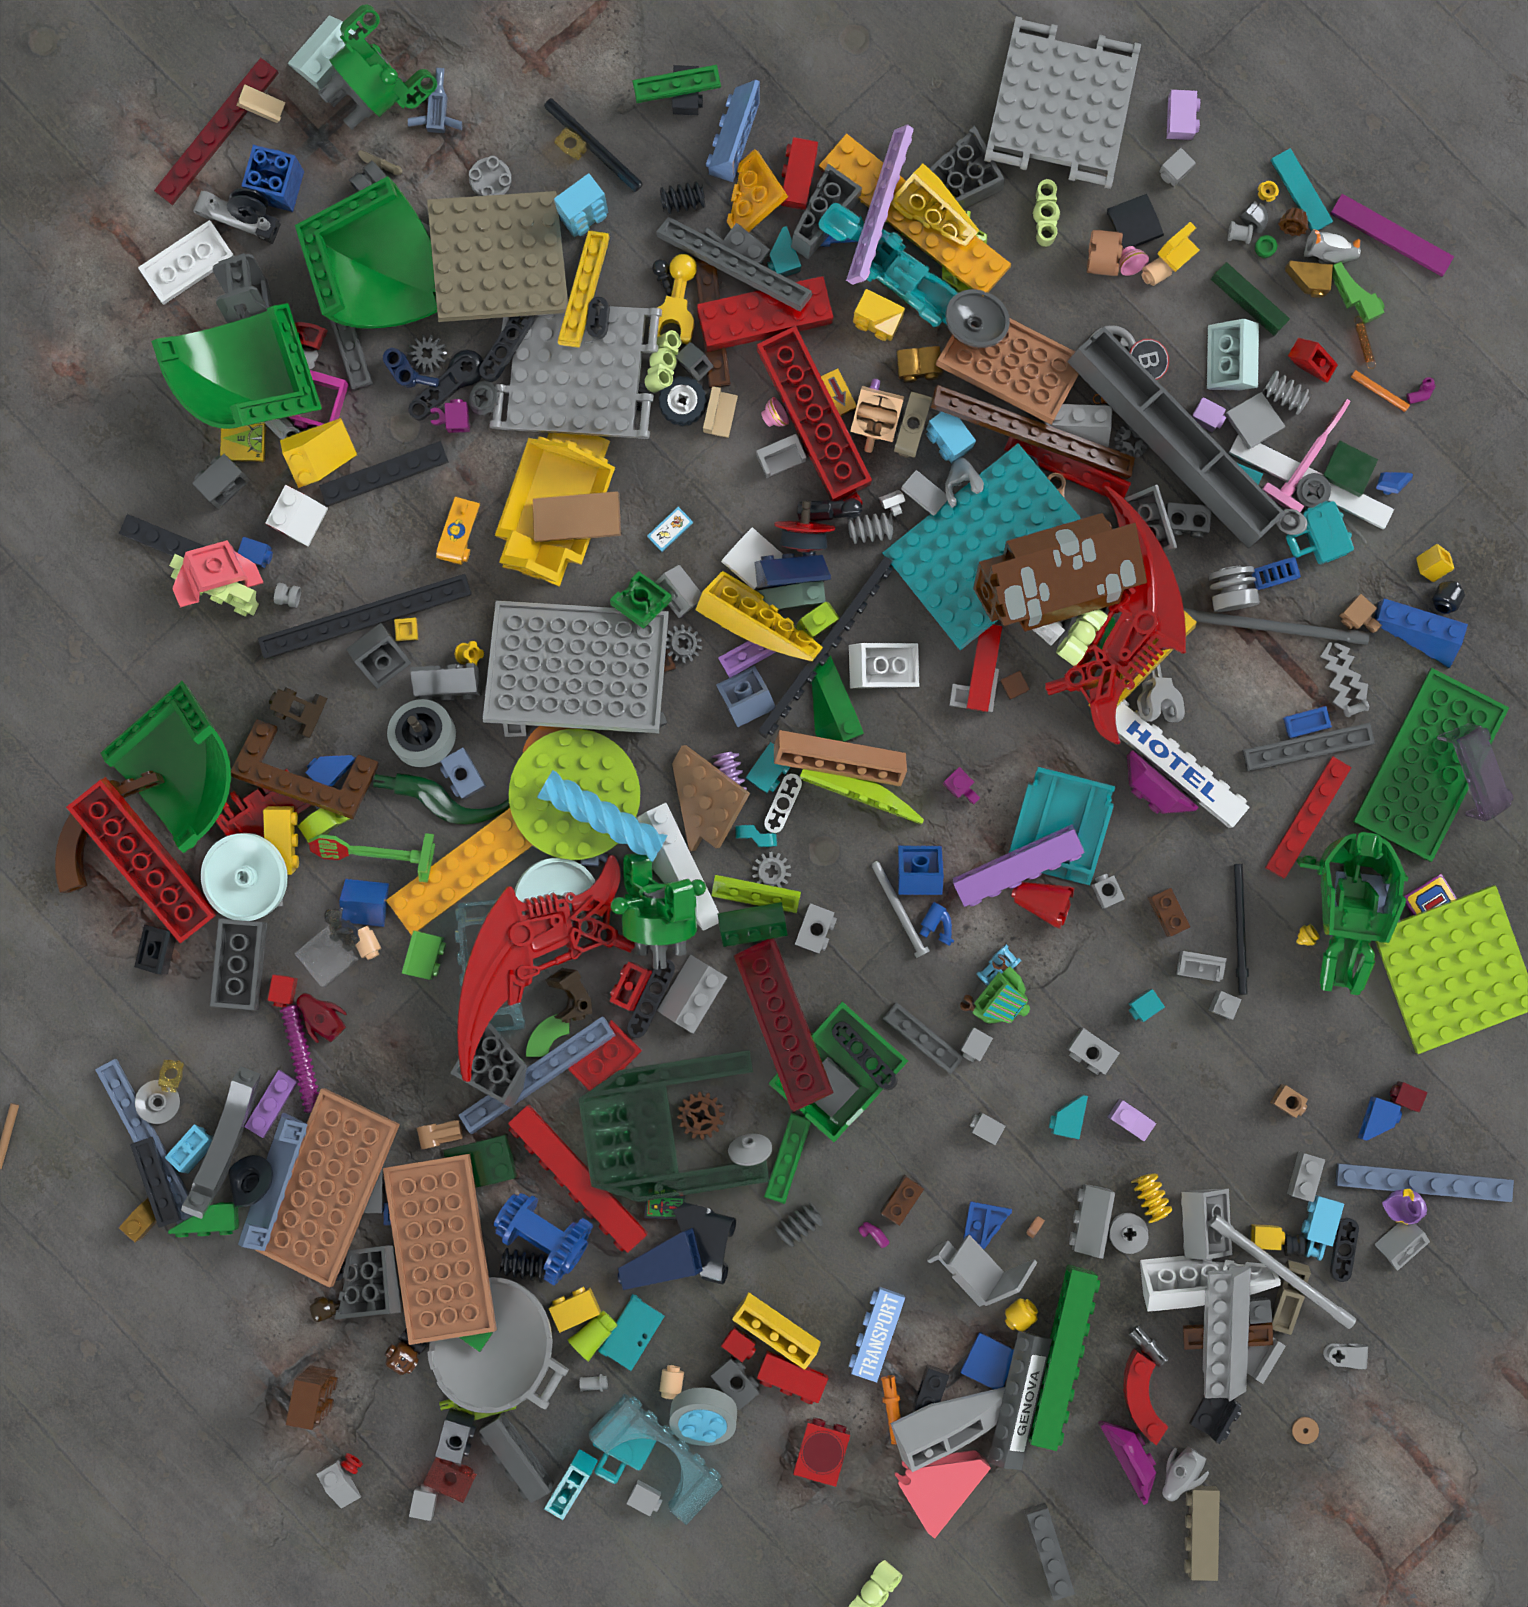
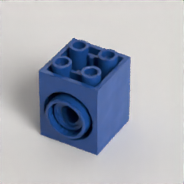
(274, 176)

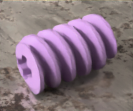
(728, 766)

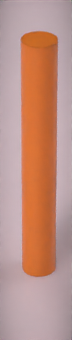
(1380, 390)

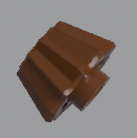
(1294, 222)

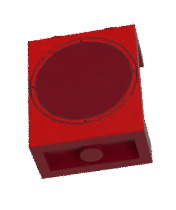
(822, 1451)

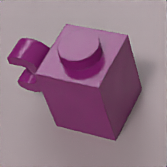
(455, 416)
(959, 783)

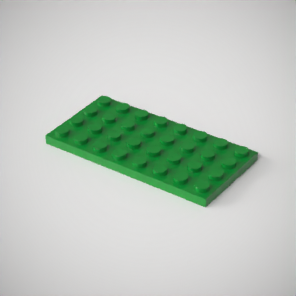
(1422, 776)

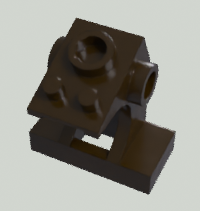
(310, 714)
(570, 982)

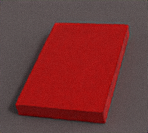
(606, 1059)

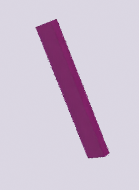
(1392, 235)

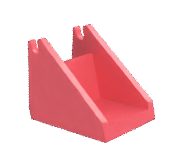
(942, 1487)

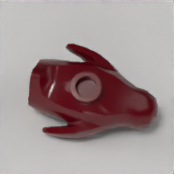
(321, 1017)

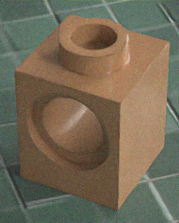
(1281, 1096)

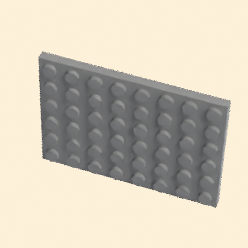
(575, 668)

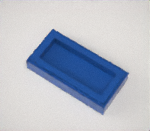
(1307, 722)

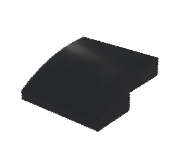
(1136, 221)

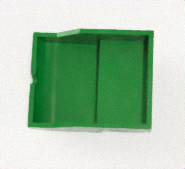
(829, 1047)

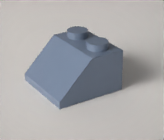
(746, 696)

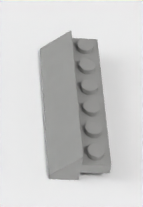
(1226, 1332)

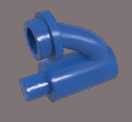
(932, 920)

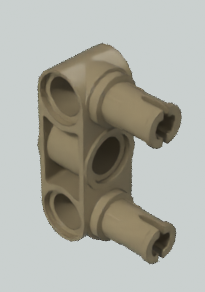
(909, 438)

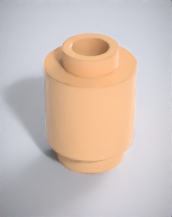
(1156, 271)
(368, 944)
(671, 1382)

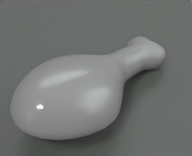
(1292, 522)

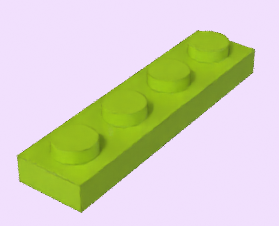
(754, 893)

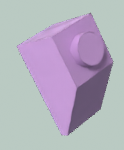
(1131, 1119)

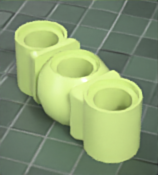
(1049, 203)
(663, 362)
(1081, 636)
(876, 1590)

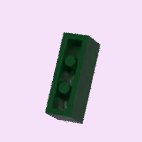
(752, 924)

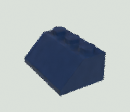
(791, 570)

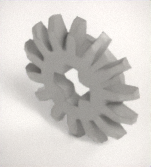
(779, 866)

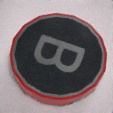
(1151, 356)

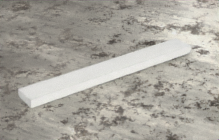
(1284, 468)

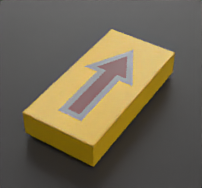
(839, 392)

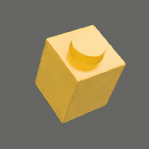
(1267, 1236)

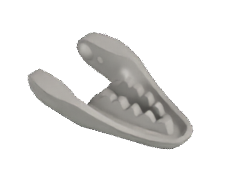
(961, 471)

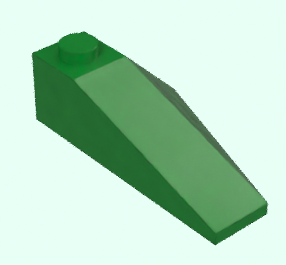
(832, 707)

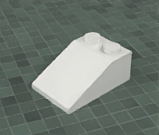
(884, 665)

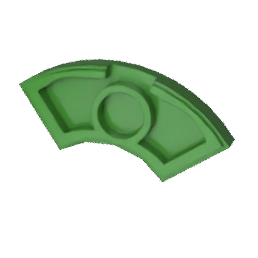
(544, 1036)

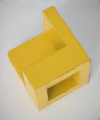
(1435, 563)

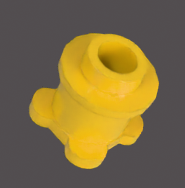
(468, 653)

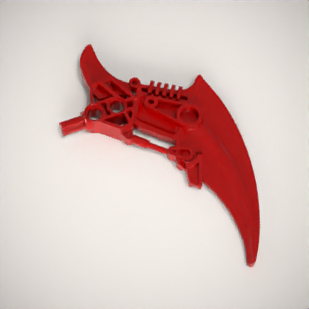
(1148, 615)
(510, 941)

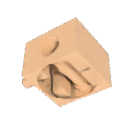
(876, 416)

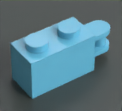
(1321, 1225)

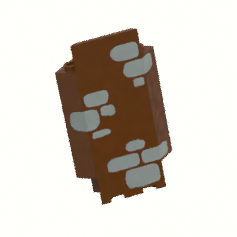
(1060, 572)

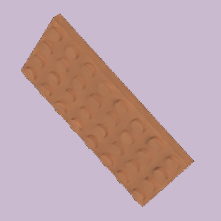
(329, 1186)
(439, 1249)

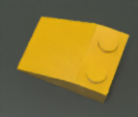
(317, 451)

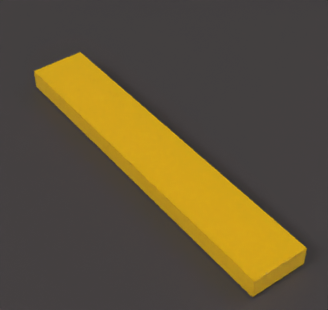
(583, 289)

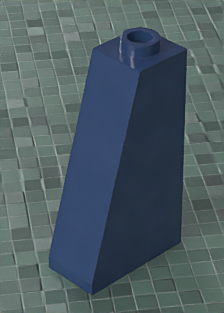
(666, 1262)

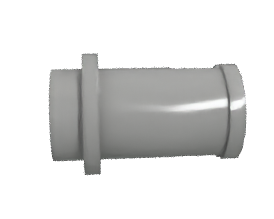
(594, 1383)

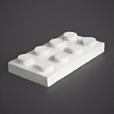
(185, 262)

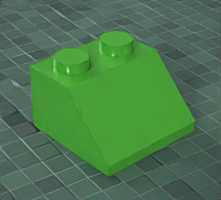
(424, 955)

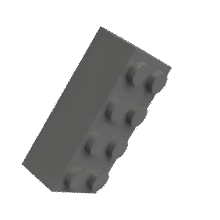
(238, 964)

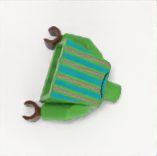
(1002, 997)

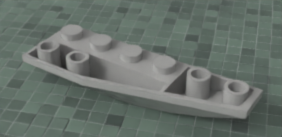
(945, 1427)

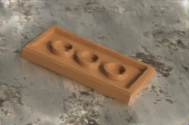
(576, 517)

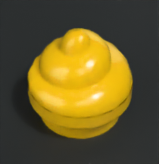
(1308, 935)

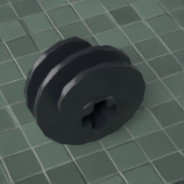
(247, 205)

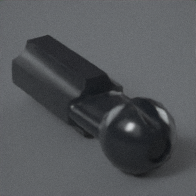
(828, 509)

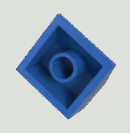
(920, 870)

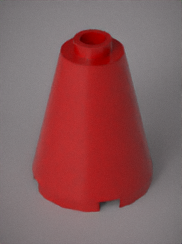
(1045, 901)

